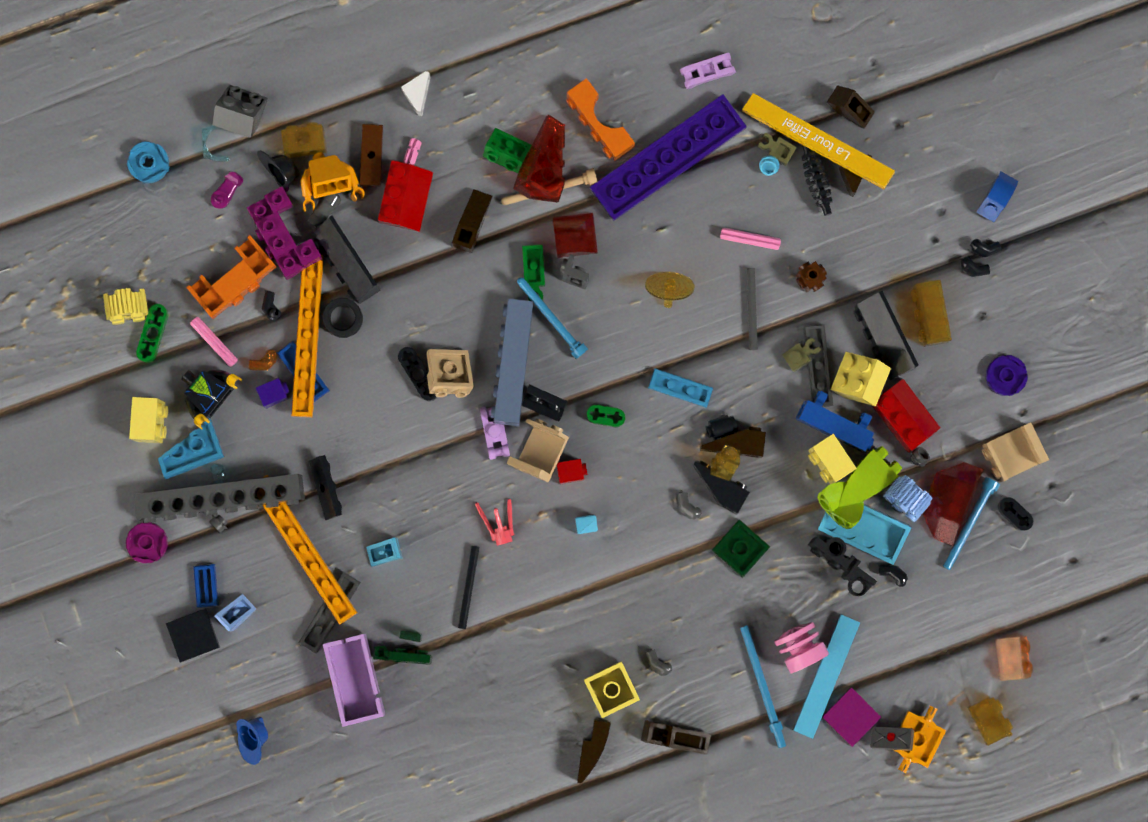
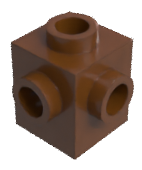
(807, 283)

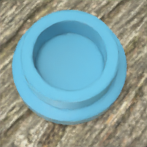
(769, 165)

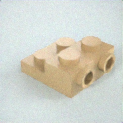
(449, 372)

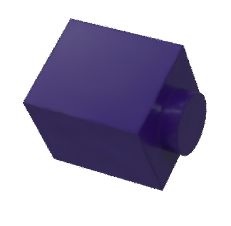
(273, 392)

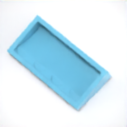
(874, 533)

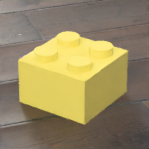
(860, 378)
(148, 420)
(831, 460)
(611, 689)

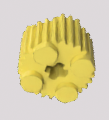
(125, 306)

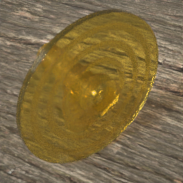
(669, 287)

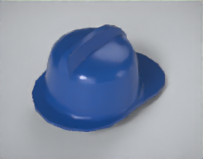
(251, 737)

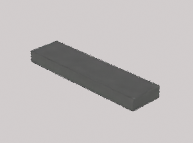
(819, 366)
(324, 619)

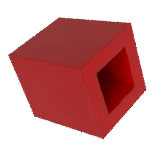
(571, 471)

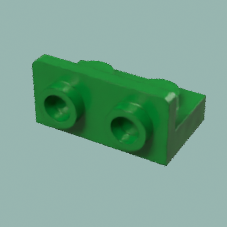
(506, 150)

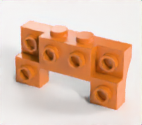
(235, 283)

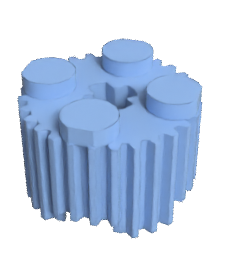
(908, 497)

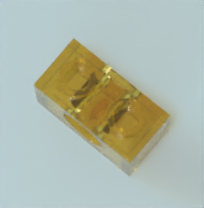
(315, 144)

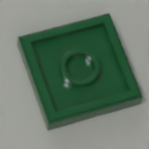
(740, 548)

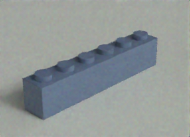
(513, 362)

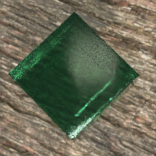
(412, 636)

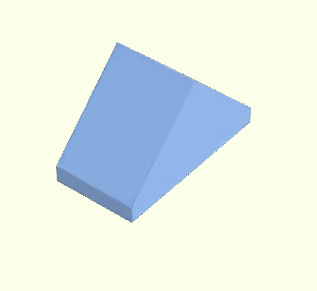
(235, 613)

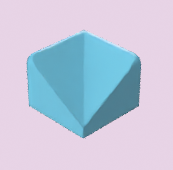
(586, 524)

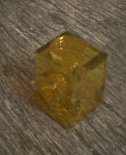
(725, 463)

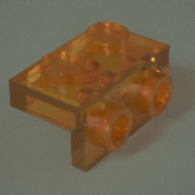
(1014, 658)

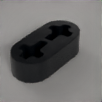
(1019, 510)

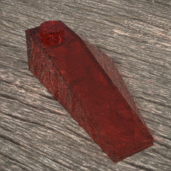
(542, 169)

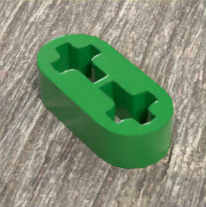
(607, 411)

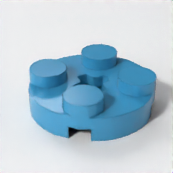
(137, 159)

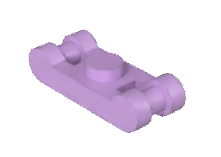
(707, 70)
(493, 434)

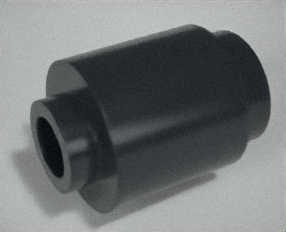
(721, 427)

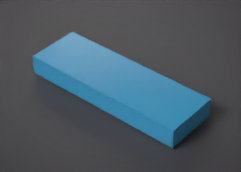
(680, 388)

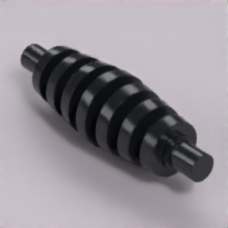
(816, 179)

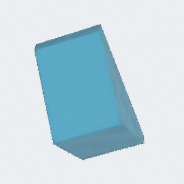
(384, 552)

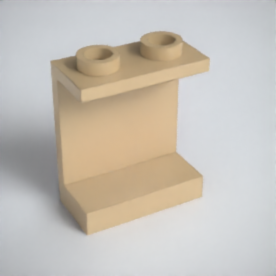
(541, 450)
(1014, 452)

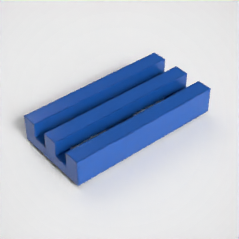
(206, 586)

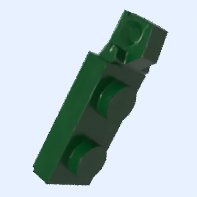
(401, 655)

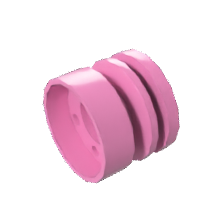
(801, 647)

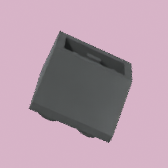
(239, 111)

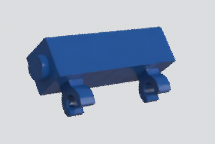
(830, 423)

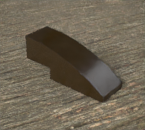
(675, 737)
(593, 748)

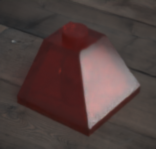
(575, 235)

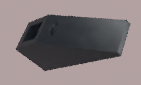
(726, 493)

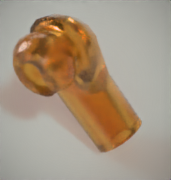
(265, 363)

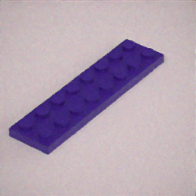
(668, 157)

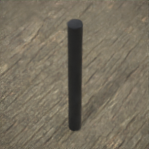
(468, 587)

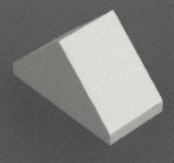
(416, 91)

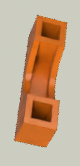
(615, 140)

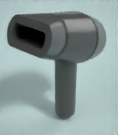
(324, 208)

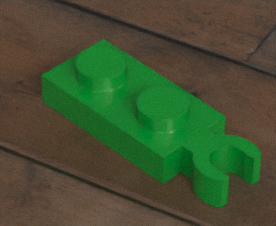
(534, 267)

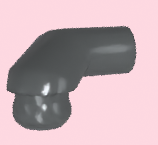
(686, 508)
(657, 666)

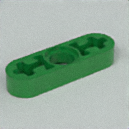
(161, 320)

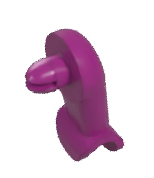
(224, 193)

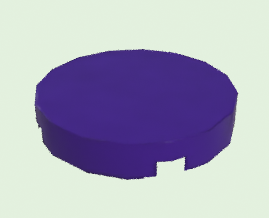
(1006, 375)

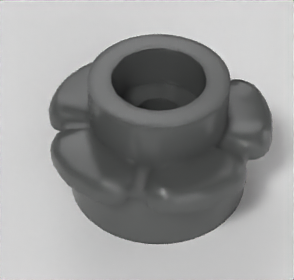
(920, 456)
(218, 523)

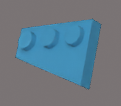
(194, 451)

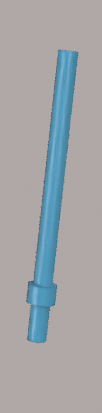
(775, 726)

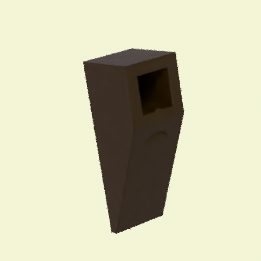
(471, 221)

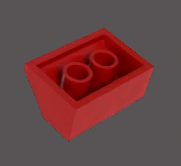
(405, 196)
(906, 416)

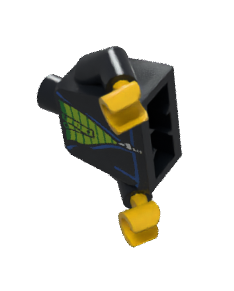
(207, 392)

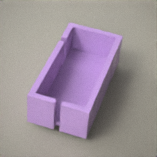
(354, 680)

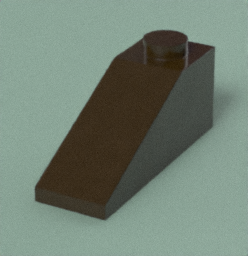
(749, 442)

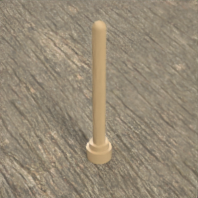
(588, 177)

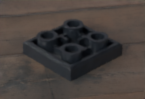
(193, 635)

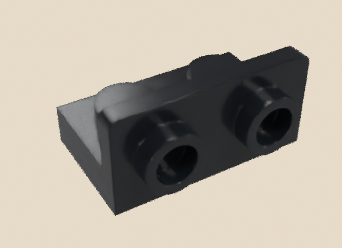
(544, 403)

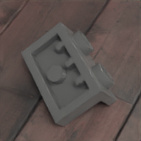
(574, 276)

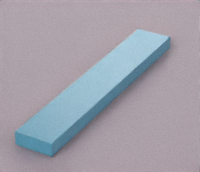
(826, 676)

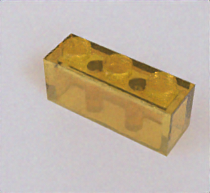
(931, 313)

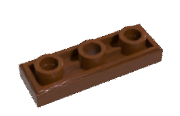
(371, 143)

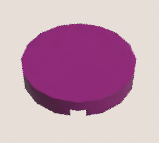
(146, 542)

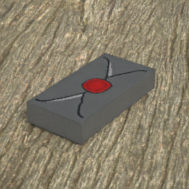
(892, 738)

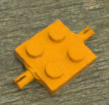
(925, 741)

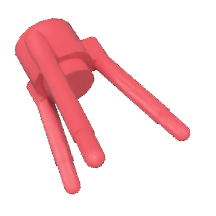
(501, 533)

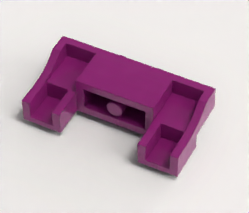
(279, 242)

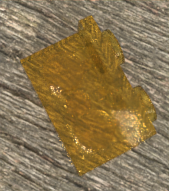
(990, 720)

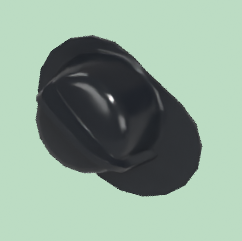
(280, 167)

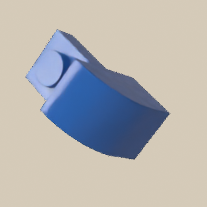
(998, 196)

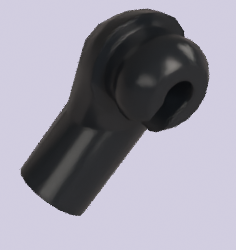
(985, 250)
(972, 269)
(269, 308)
(894, 571)

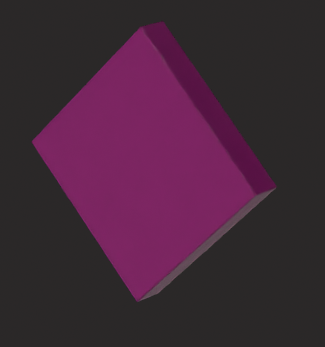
(851, 717)

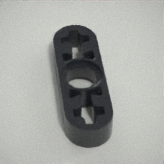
(405, 364)

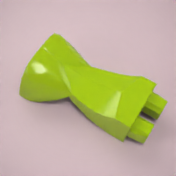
(845, 499)

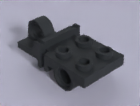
(838, 561)

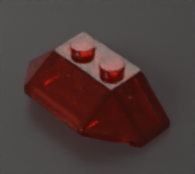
(952, 496)

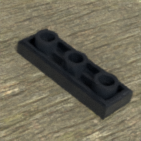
(325, 487)

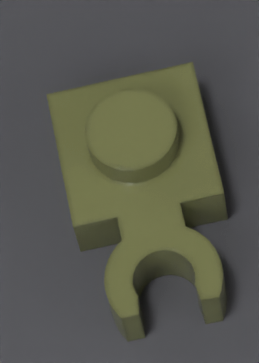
(780, 149)
(799, 355)

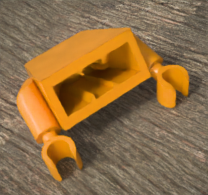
(328, 177)

